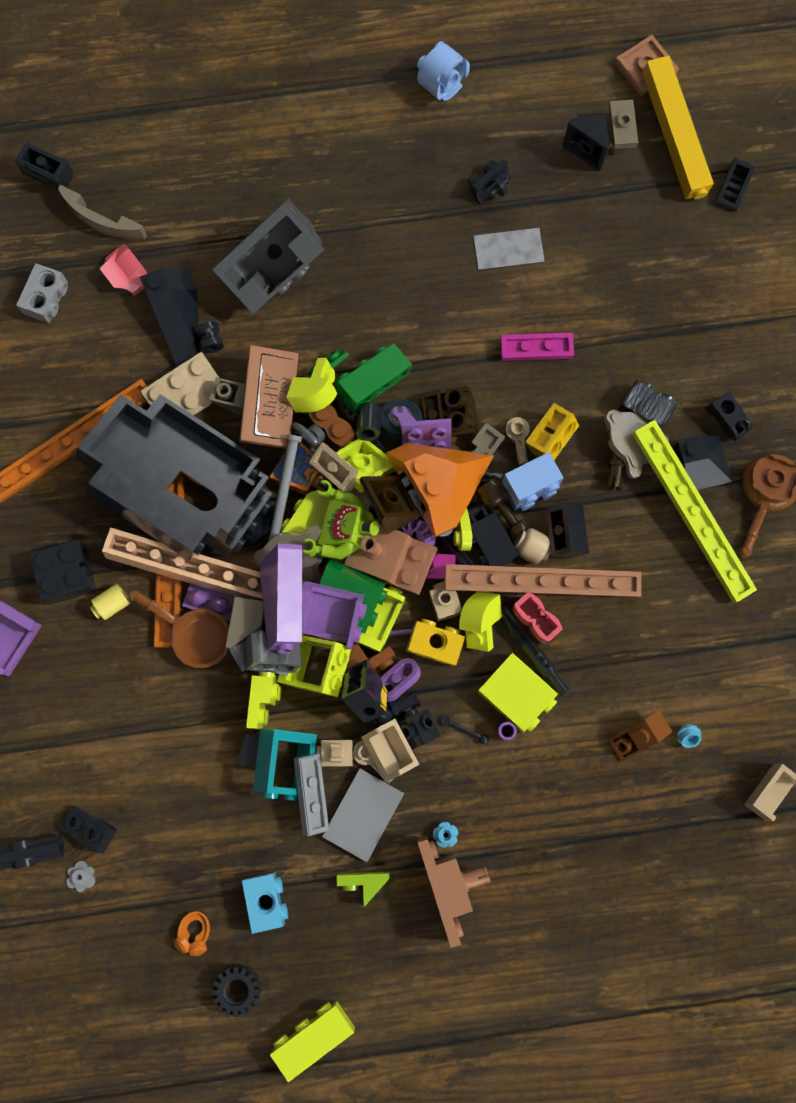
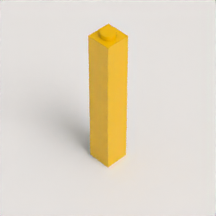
(677, 128)

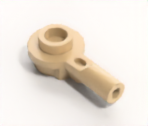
(517, 430)
(363, 756)

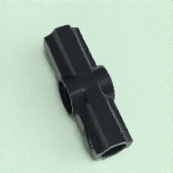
(31, 851)

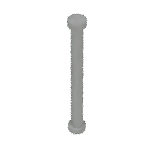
(284, 484)

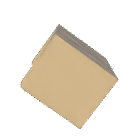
(390, 750)
(771, 791)

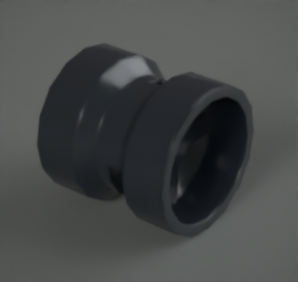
(209, 336)

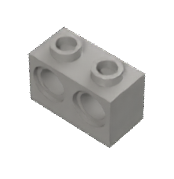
(36, 292)

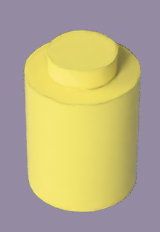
(109, 602)

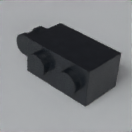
(490, 538)

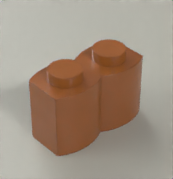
(336, 429)

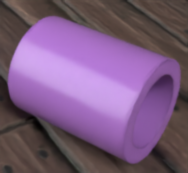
(512, 726)

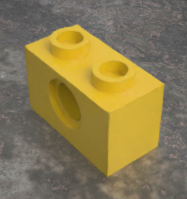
(420, 642)

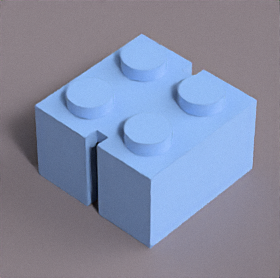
(532, 481)

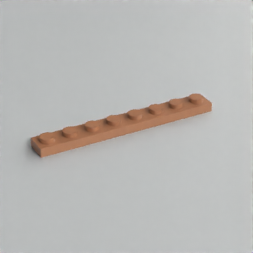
(542, 580)

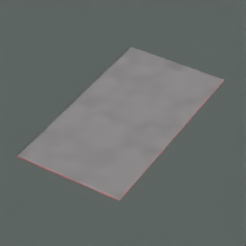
(509, 248)

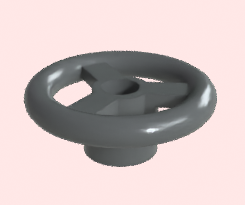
(311, 437)

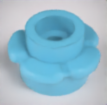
(689, 736)
(438, 833)

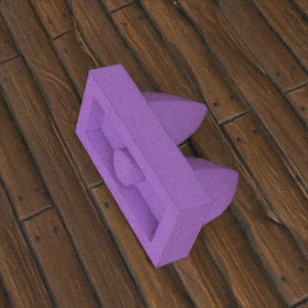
(204, 598)

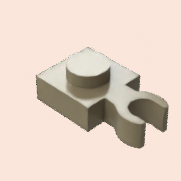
(486, 440)

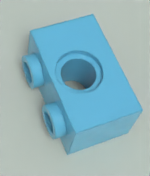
(259, 917)

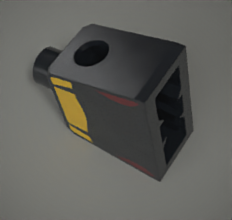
(366, 693)

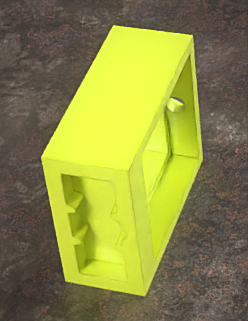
(334, 669)

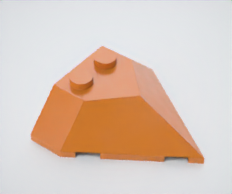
(442, 480)

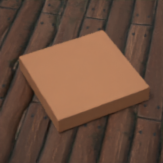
(634, 60)

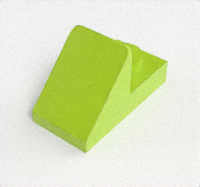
(371, 882)

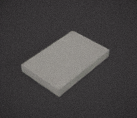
(363, 815)

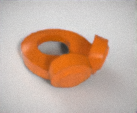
(199, 945)

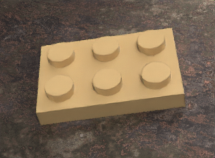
(185, 385)

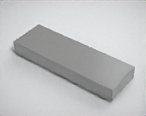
(311, 794)

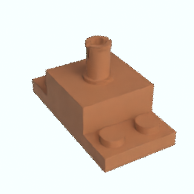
(393, 559)
(450, 888)

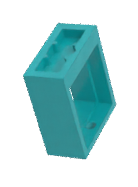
(267, 760)

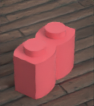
(532, 613)

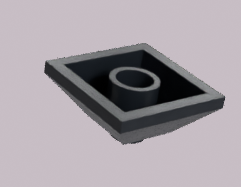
(703, 461)

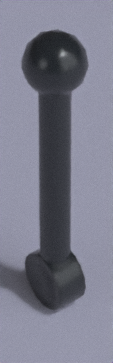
(484, 739)

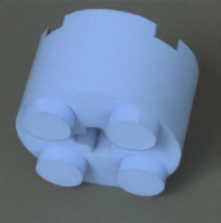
(442, 71)

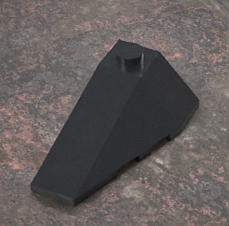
(176, 309)

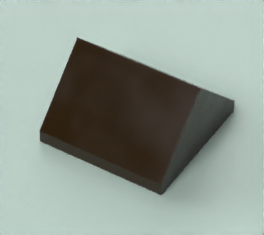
(389, 501)

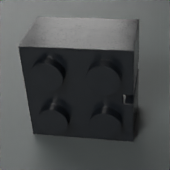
(60, 573)

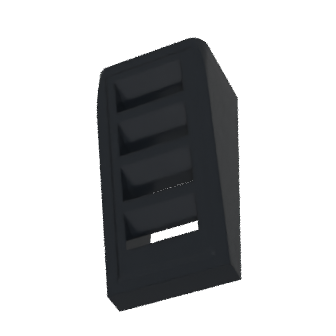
(742, 167)

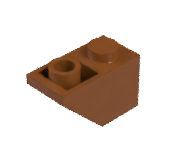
(640, 735)

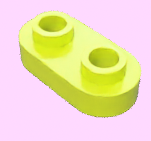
(463, 534)

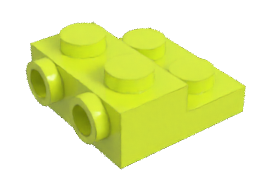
(366, 459)
(263, 692)

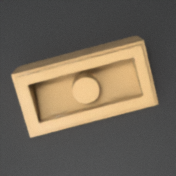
(334, 468)

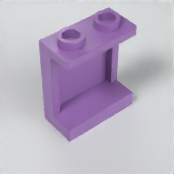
(332, 613)
(15, 636)

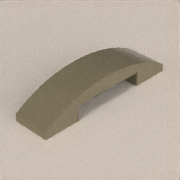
(122, 229)

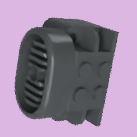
(256, 271)

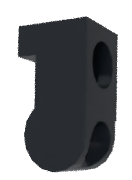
(730, 416)

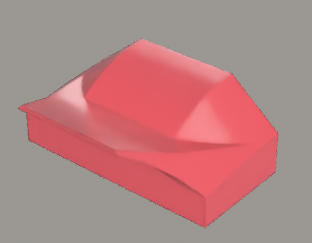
(124, 270)

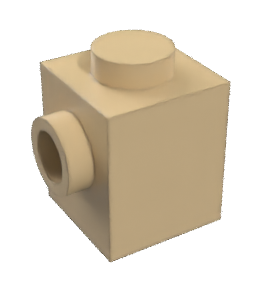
(444, 602)

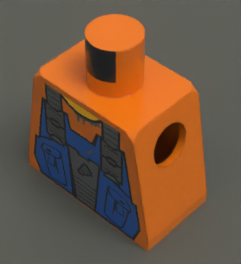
(304, 475)

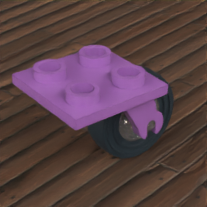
(403, 422)

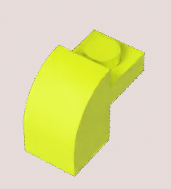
(314, 392)
(477, 619)

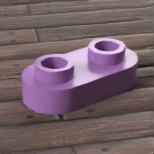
(397, 678)

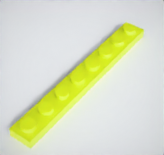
(694, 511)

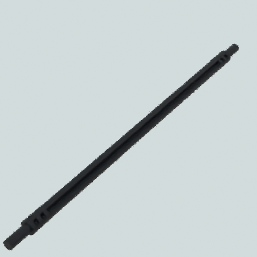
(462, 558)

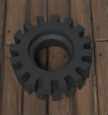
(221, 996)

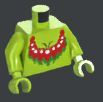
(343, 525)

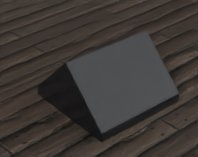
(588, 139)

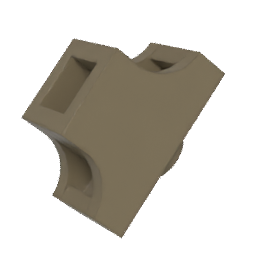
(622, 125)

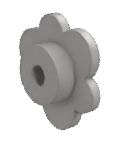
(87, 876)

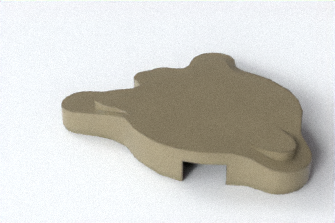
(622, 442)
(309, 564)

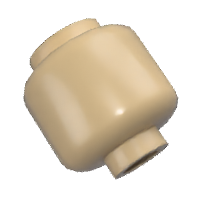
(532, 546)

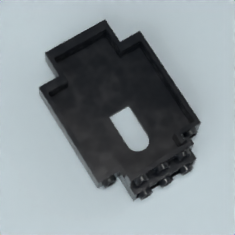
(145, 451)

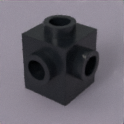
(418, 728)

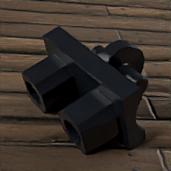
(493, 181)

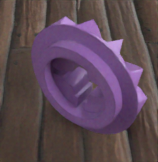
(422, 531)

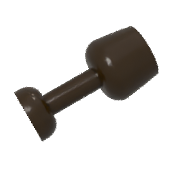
(493, 495)

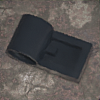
(88, 829)

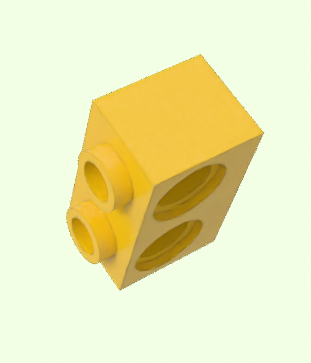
(552, 432)

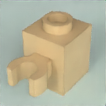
(336, 752)

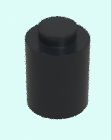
(368, 421)

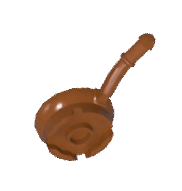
(771, 487)
(197, 636)

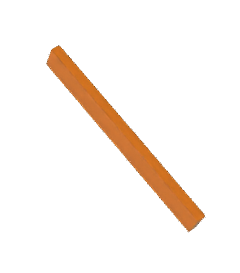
(60, 446)
(168, 590)

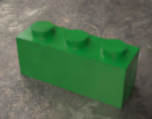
(373, 377)

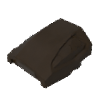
(452, 404)

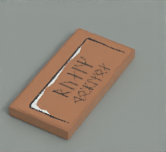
(265, 407)

